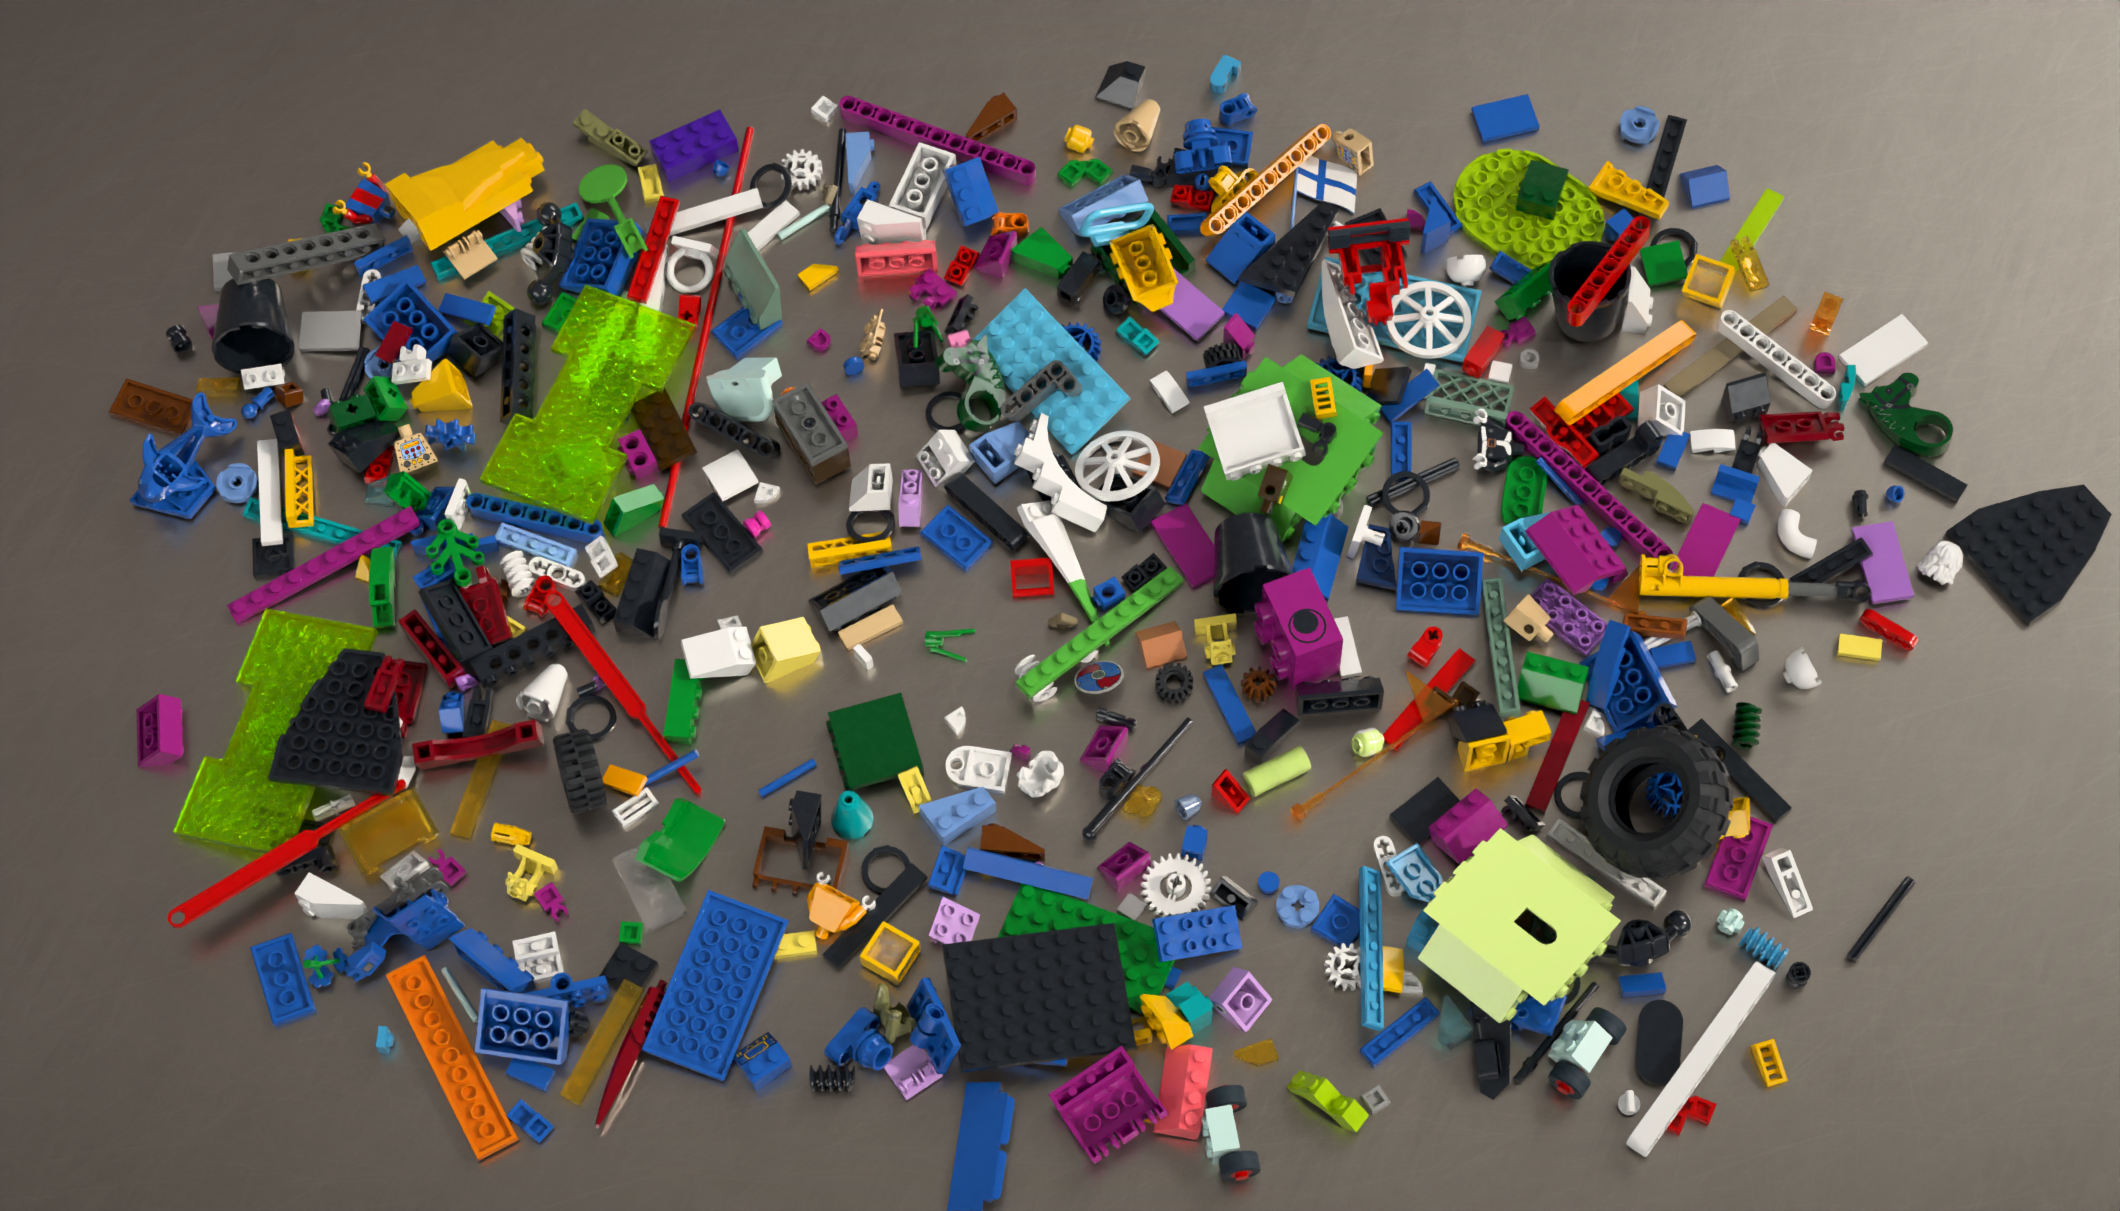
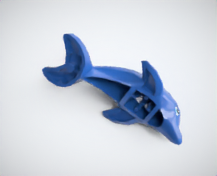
(168, 468)

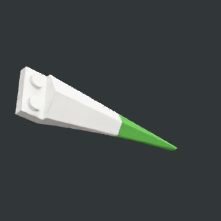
(1053, 538)

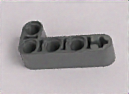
(1039, 395)
(1729, 632)

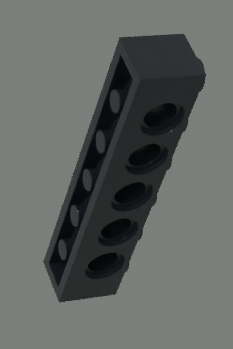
(517, 365)
(521, 646)

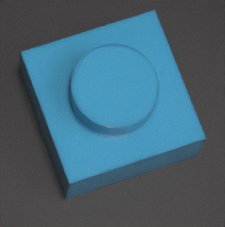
(384, 1040)

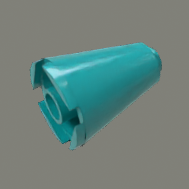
(851, 816)

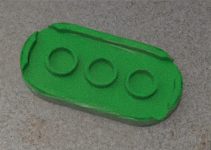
(1523, 490)

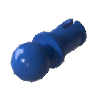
(250, 410)

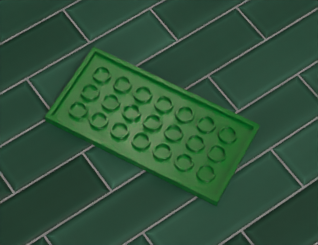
(1047, 910)

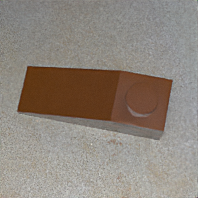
(993, 117)
(1008, 843)

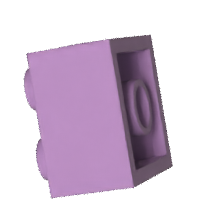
(1240, 998)

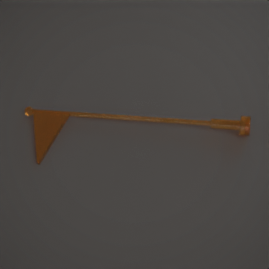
(1624, 597)
(1430, 707)

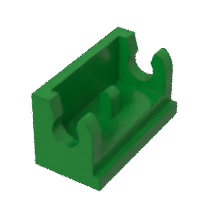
(406, 491)

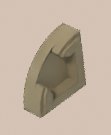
(829, 193)
(1062, 619)

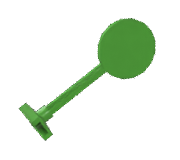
(603, 185)

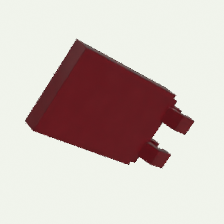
(1801, 426)
(487, 607)
(409, 691)

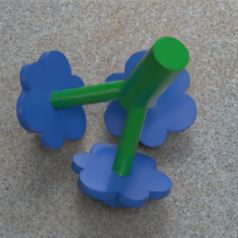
(316, 958)

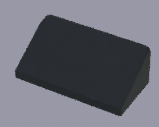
(1231, 894)

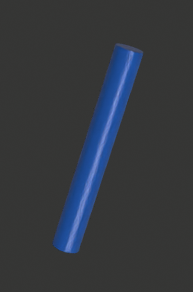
(1559, 481)
(672, 766)
(787, 777)

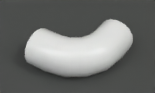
(1791, 536)

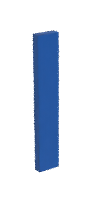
(1028, 873)

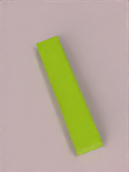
(1755, 223)

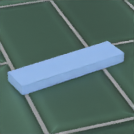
(534, 544)

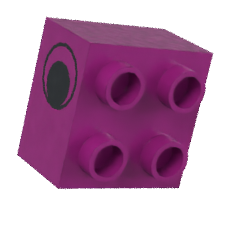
(1299, 628)

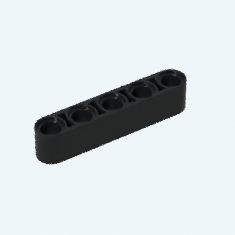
(725, 429)
(986, 511)

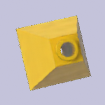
(443, 391)

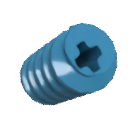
(1763, 947)

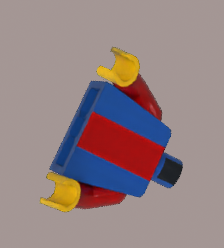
(368, 201)

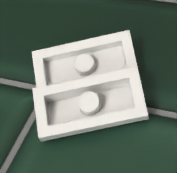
(730, 475)
(539, 956)

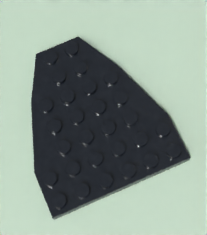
(2033, 545)
(339, 740)

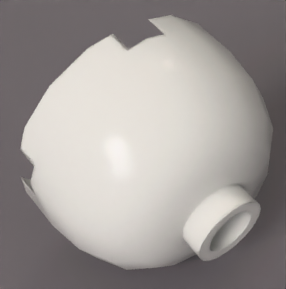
(1466, 269)
(1800, 670)

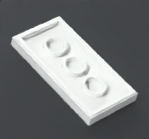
(1884, 350)

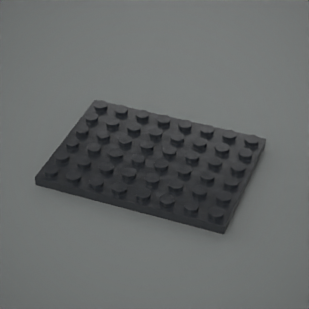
(1038, 997)

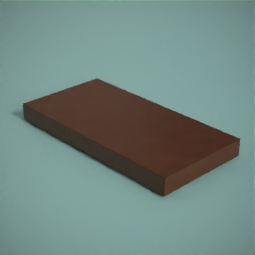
(152, 408)

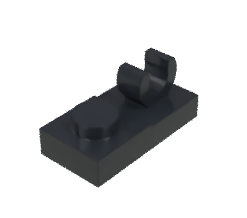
(961, 312)
(1529, 819)

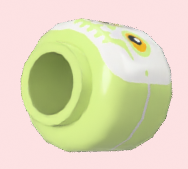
(1367, 742)

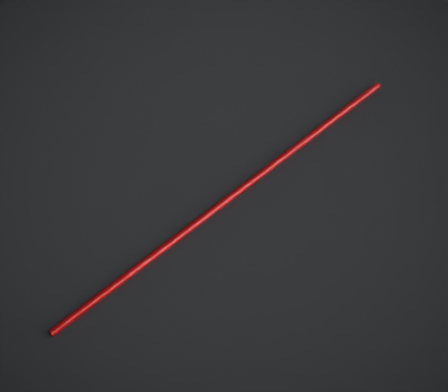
(707, 323)

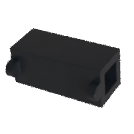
(1079, 278)

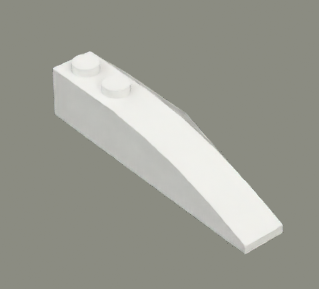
(1349, 334)

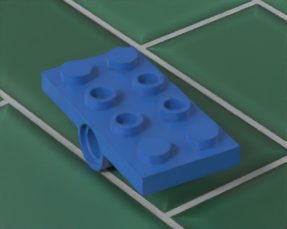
(1197, 933)
(578, 992)
(1537, 1017)
(933, 1026)

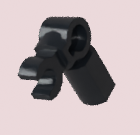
(1157, 177)
(1327, 431)

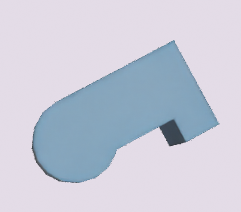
(1223, 72)

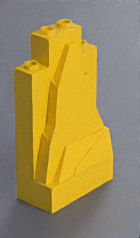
(467, 191)

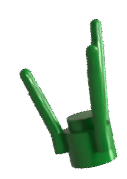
(925, 318)
(936, 638)

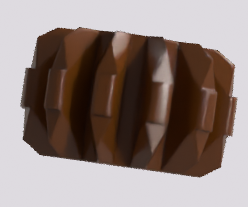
(1263, 677)

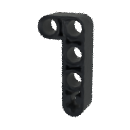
(1627, 455)
(1674, 720)

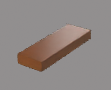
(1656, 626)

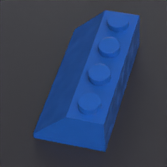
(1321, 551)
(491, 962)

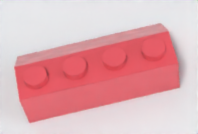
(896, 258)
(1184, 1090)

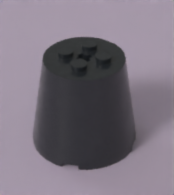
(1568, 274)
(252, 326)
(1245, 558)

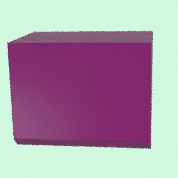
(997, 254)
(1105, 747)
(1125, 865)

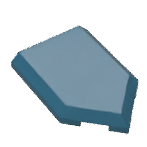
(1416, 873)

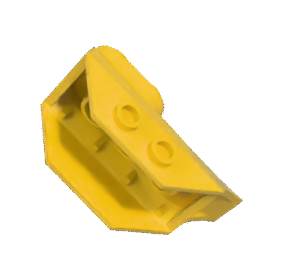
(1145, 267)

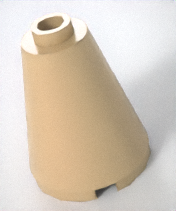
(1138, 126)

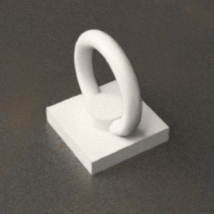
(694, 250)

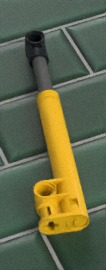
(1658, 580)

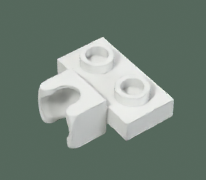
(414, 366)

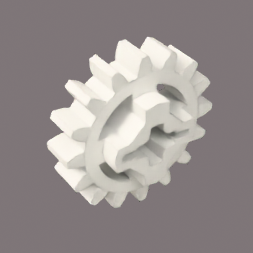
(802, 167)
(1342, 960)

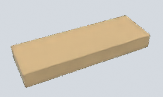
(870, 627)

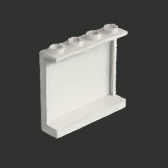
(1254, 431)

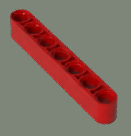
(1608, 271)

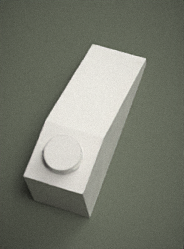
(1787, 881)

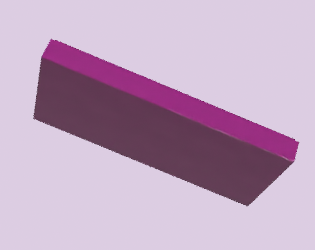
(1707, 541)
(1187, 544)
(1738, 861)

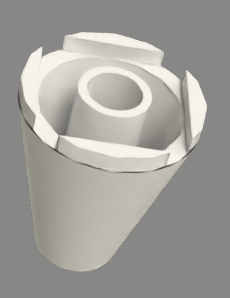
(543, 693)

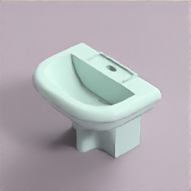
(745, 389)

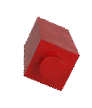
(1483, 352)

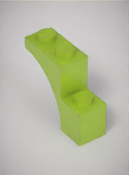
(1322, 1093)

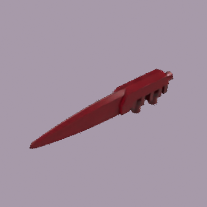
(631, 1047)

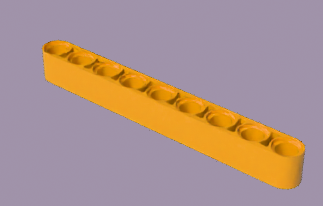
(1258, 182)
(1625, 372)

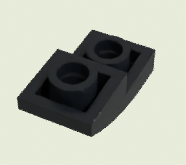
(1145, 572)
(596, 602)

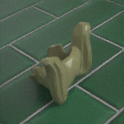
(894, 1019)

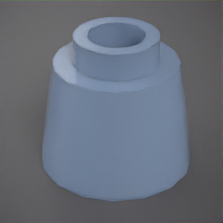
(1187, 806)

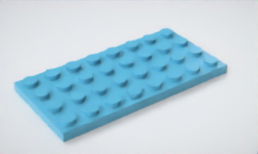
(1472, 296)
(1026, 341)

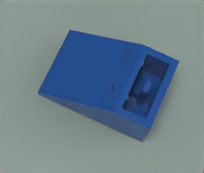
(1240, 247)

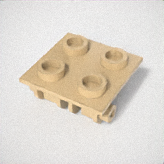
(470, 254)
(874, 336)

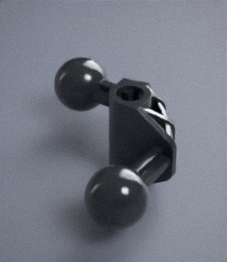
(553, 247)
(1644, 941)

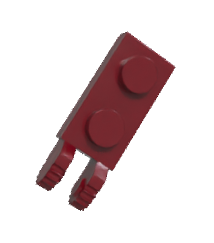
(384, 685)

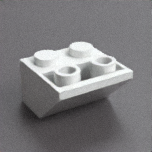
(944, 457)
(872, 488)

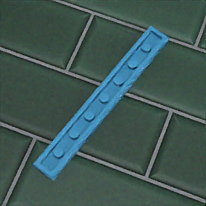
(1371, 948)

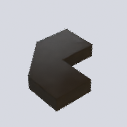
(1464, 694)

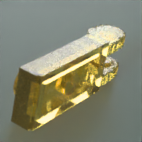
(1749, 264)

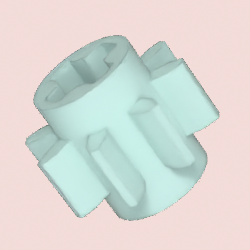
(1730, 921)

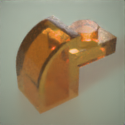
(1826, 314)

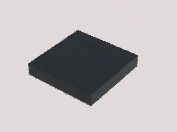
(1389, 385)
(273, 559)

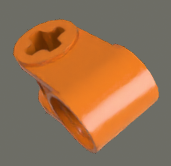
(1010, 222)

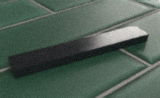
(1666, 156)
(1744, 776)
(886, 905)

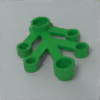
(454, 550)

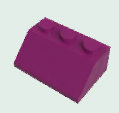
(159, 731)
(1467, 826)

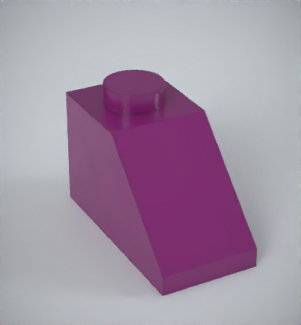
(1240, 334)

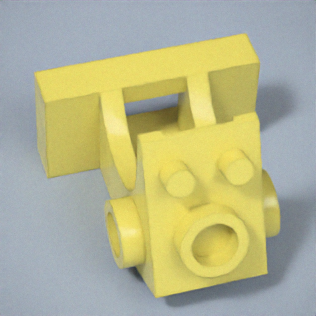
(1216, 629)
(532, 863)

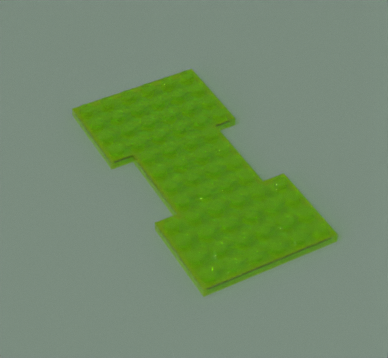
(566, 451)
(232, 795)

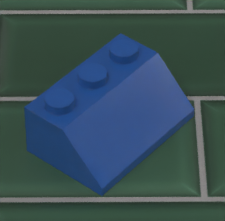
(970, 191)

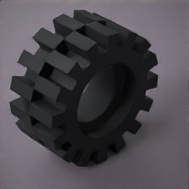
(1221, 355)
(1174, 694)

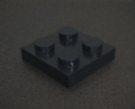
(628, 965)

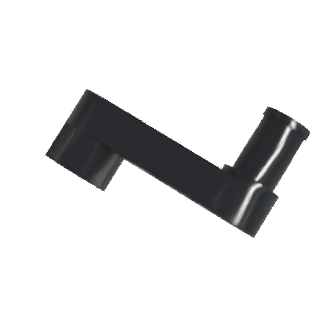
(321, 857)

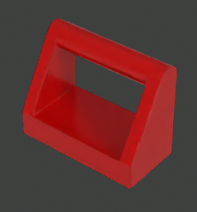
(1032, 567)

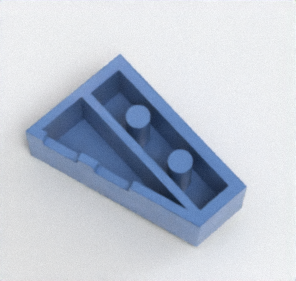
(957, 813)

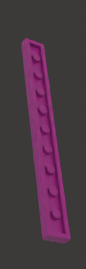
(323, 565)

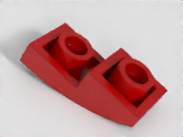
(1192, 199)
(962, 265)
(380, 466)

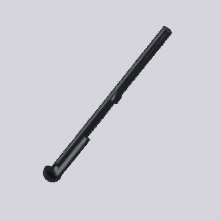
(1089, 832)

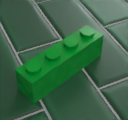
(682, 706)

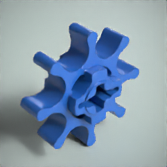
(450, 434)

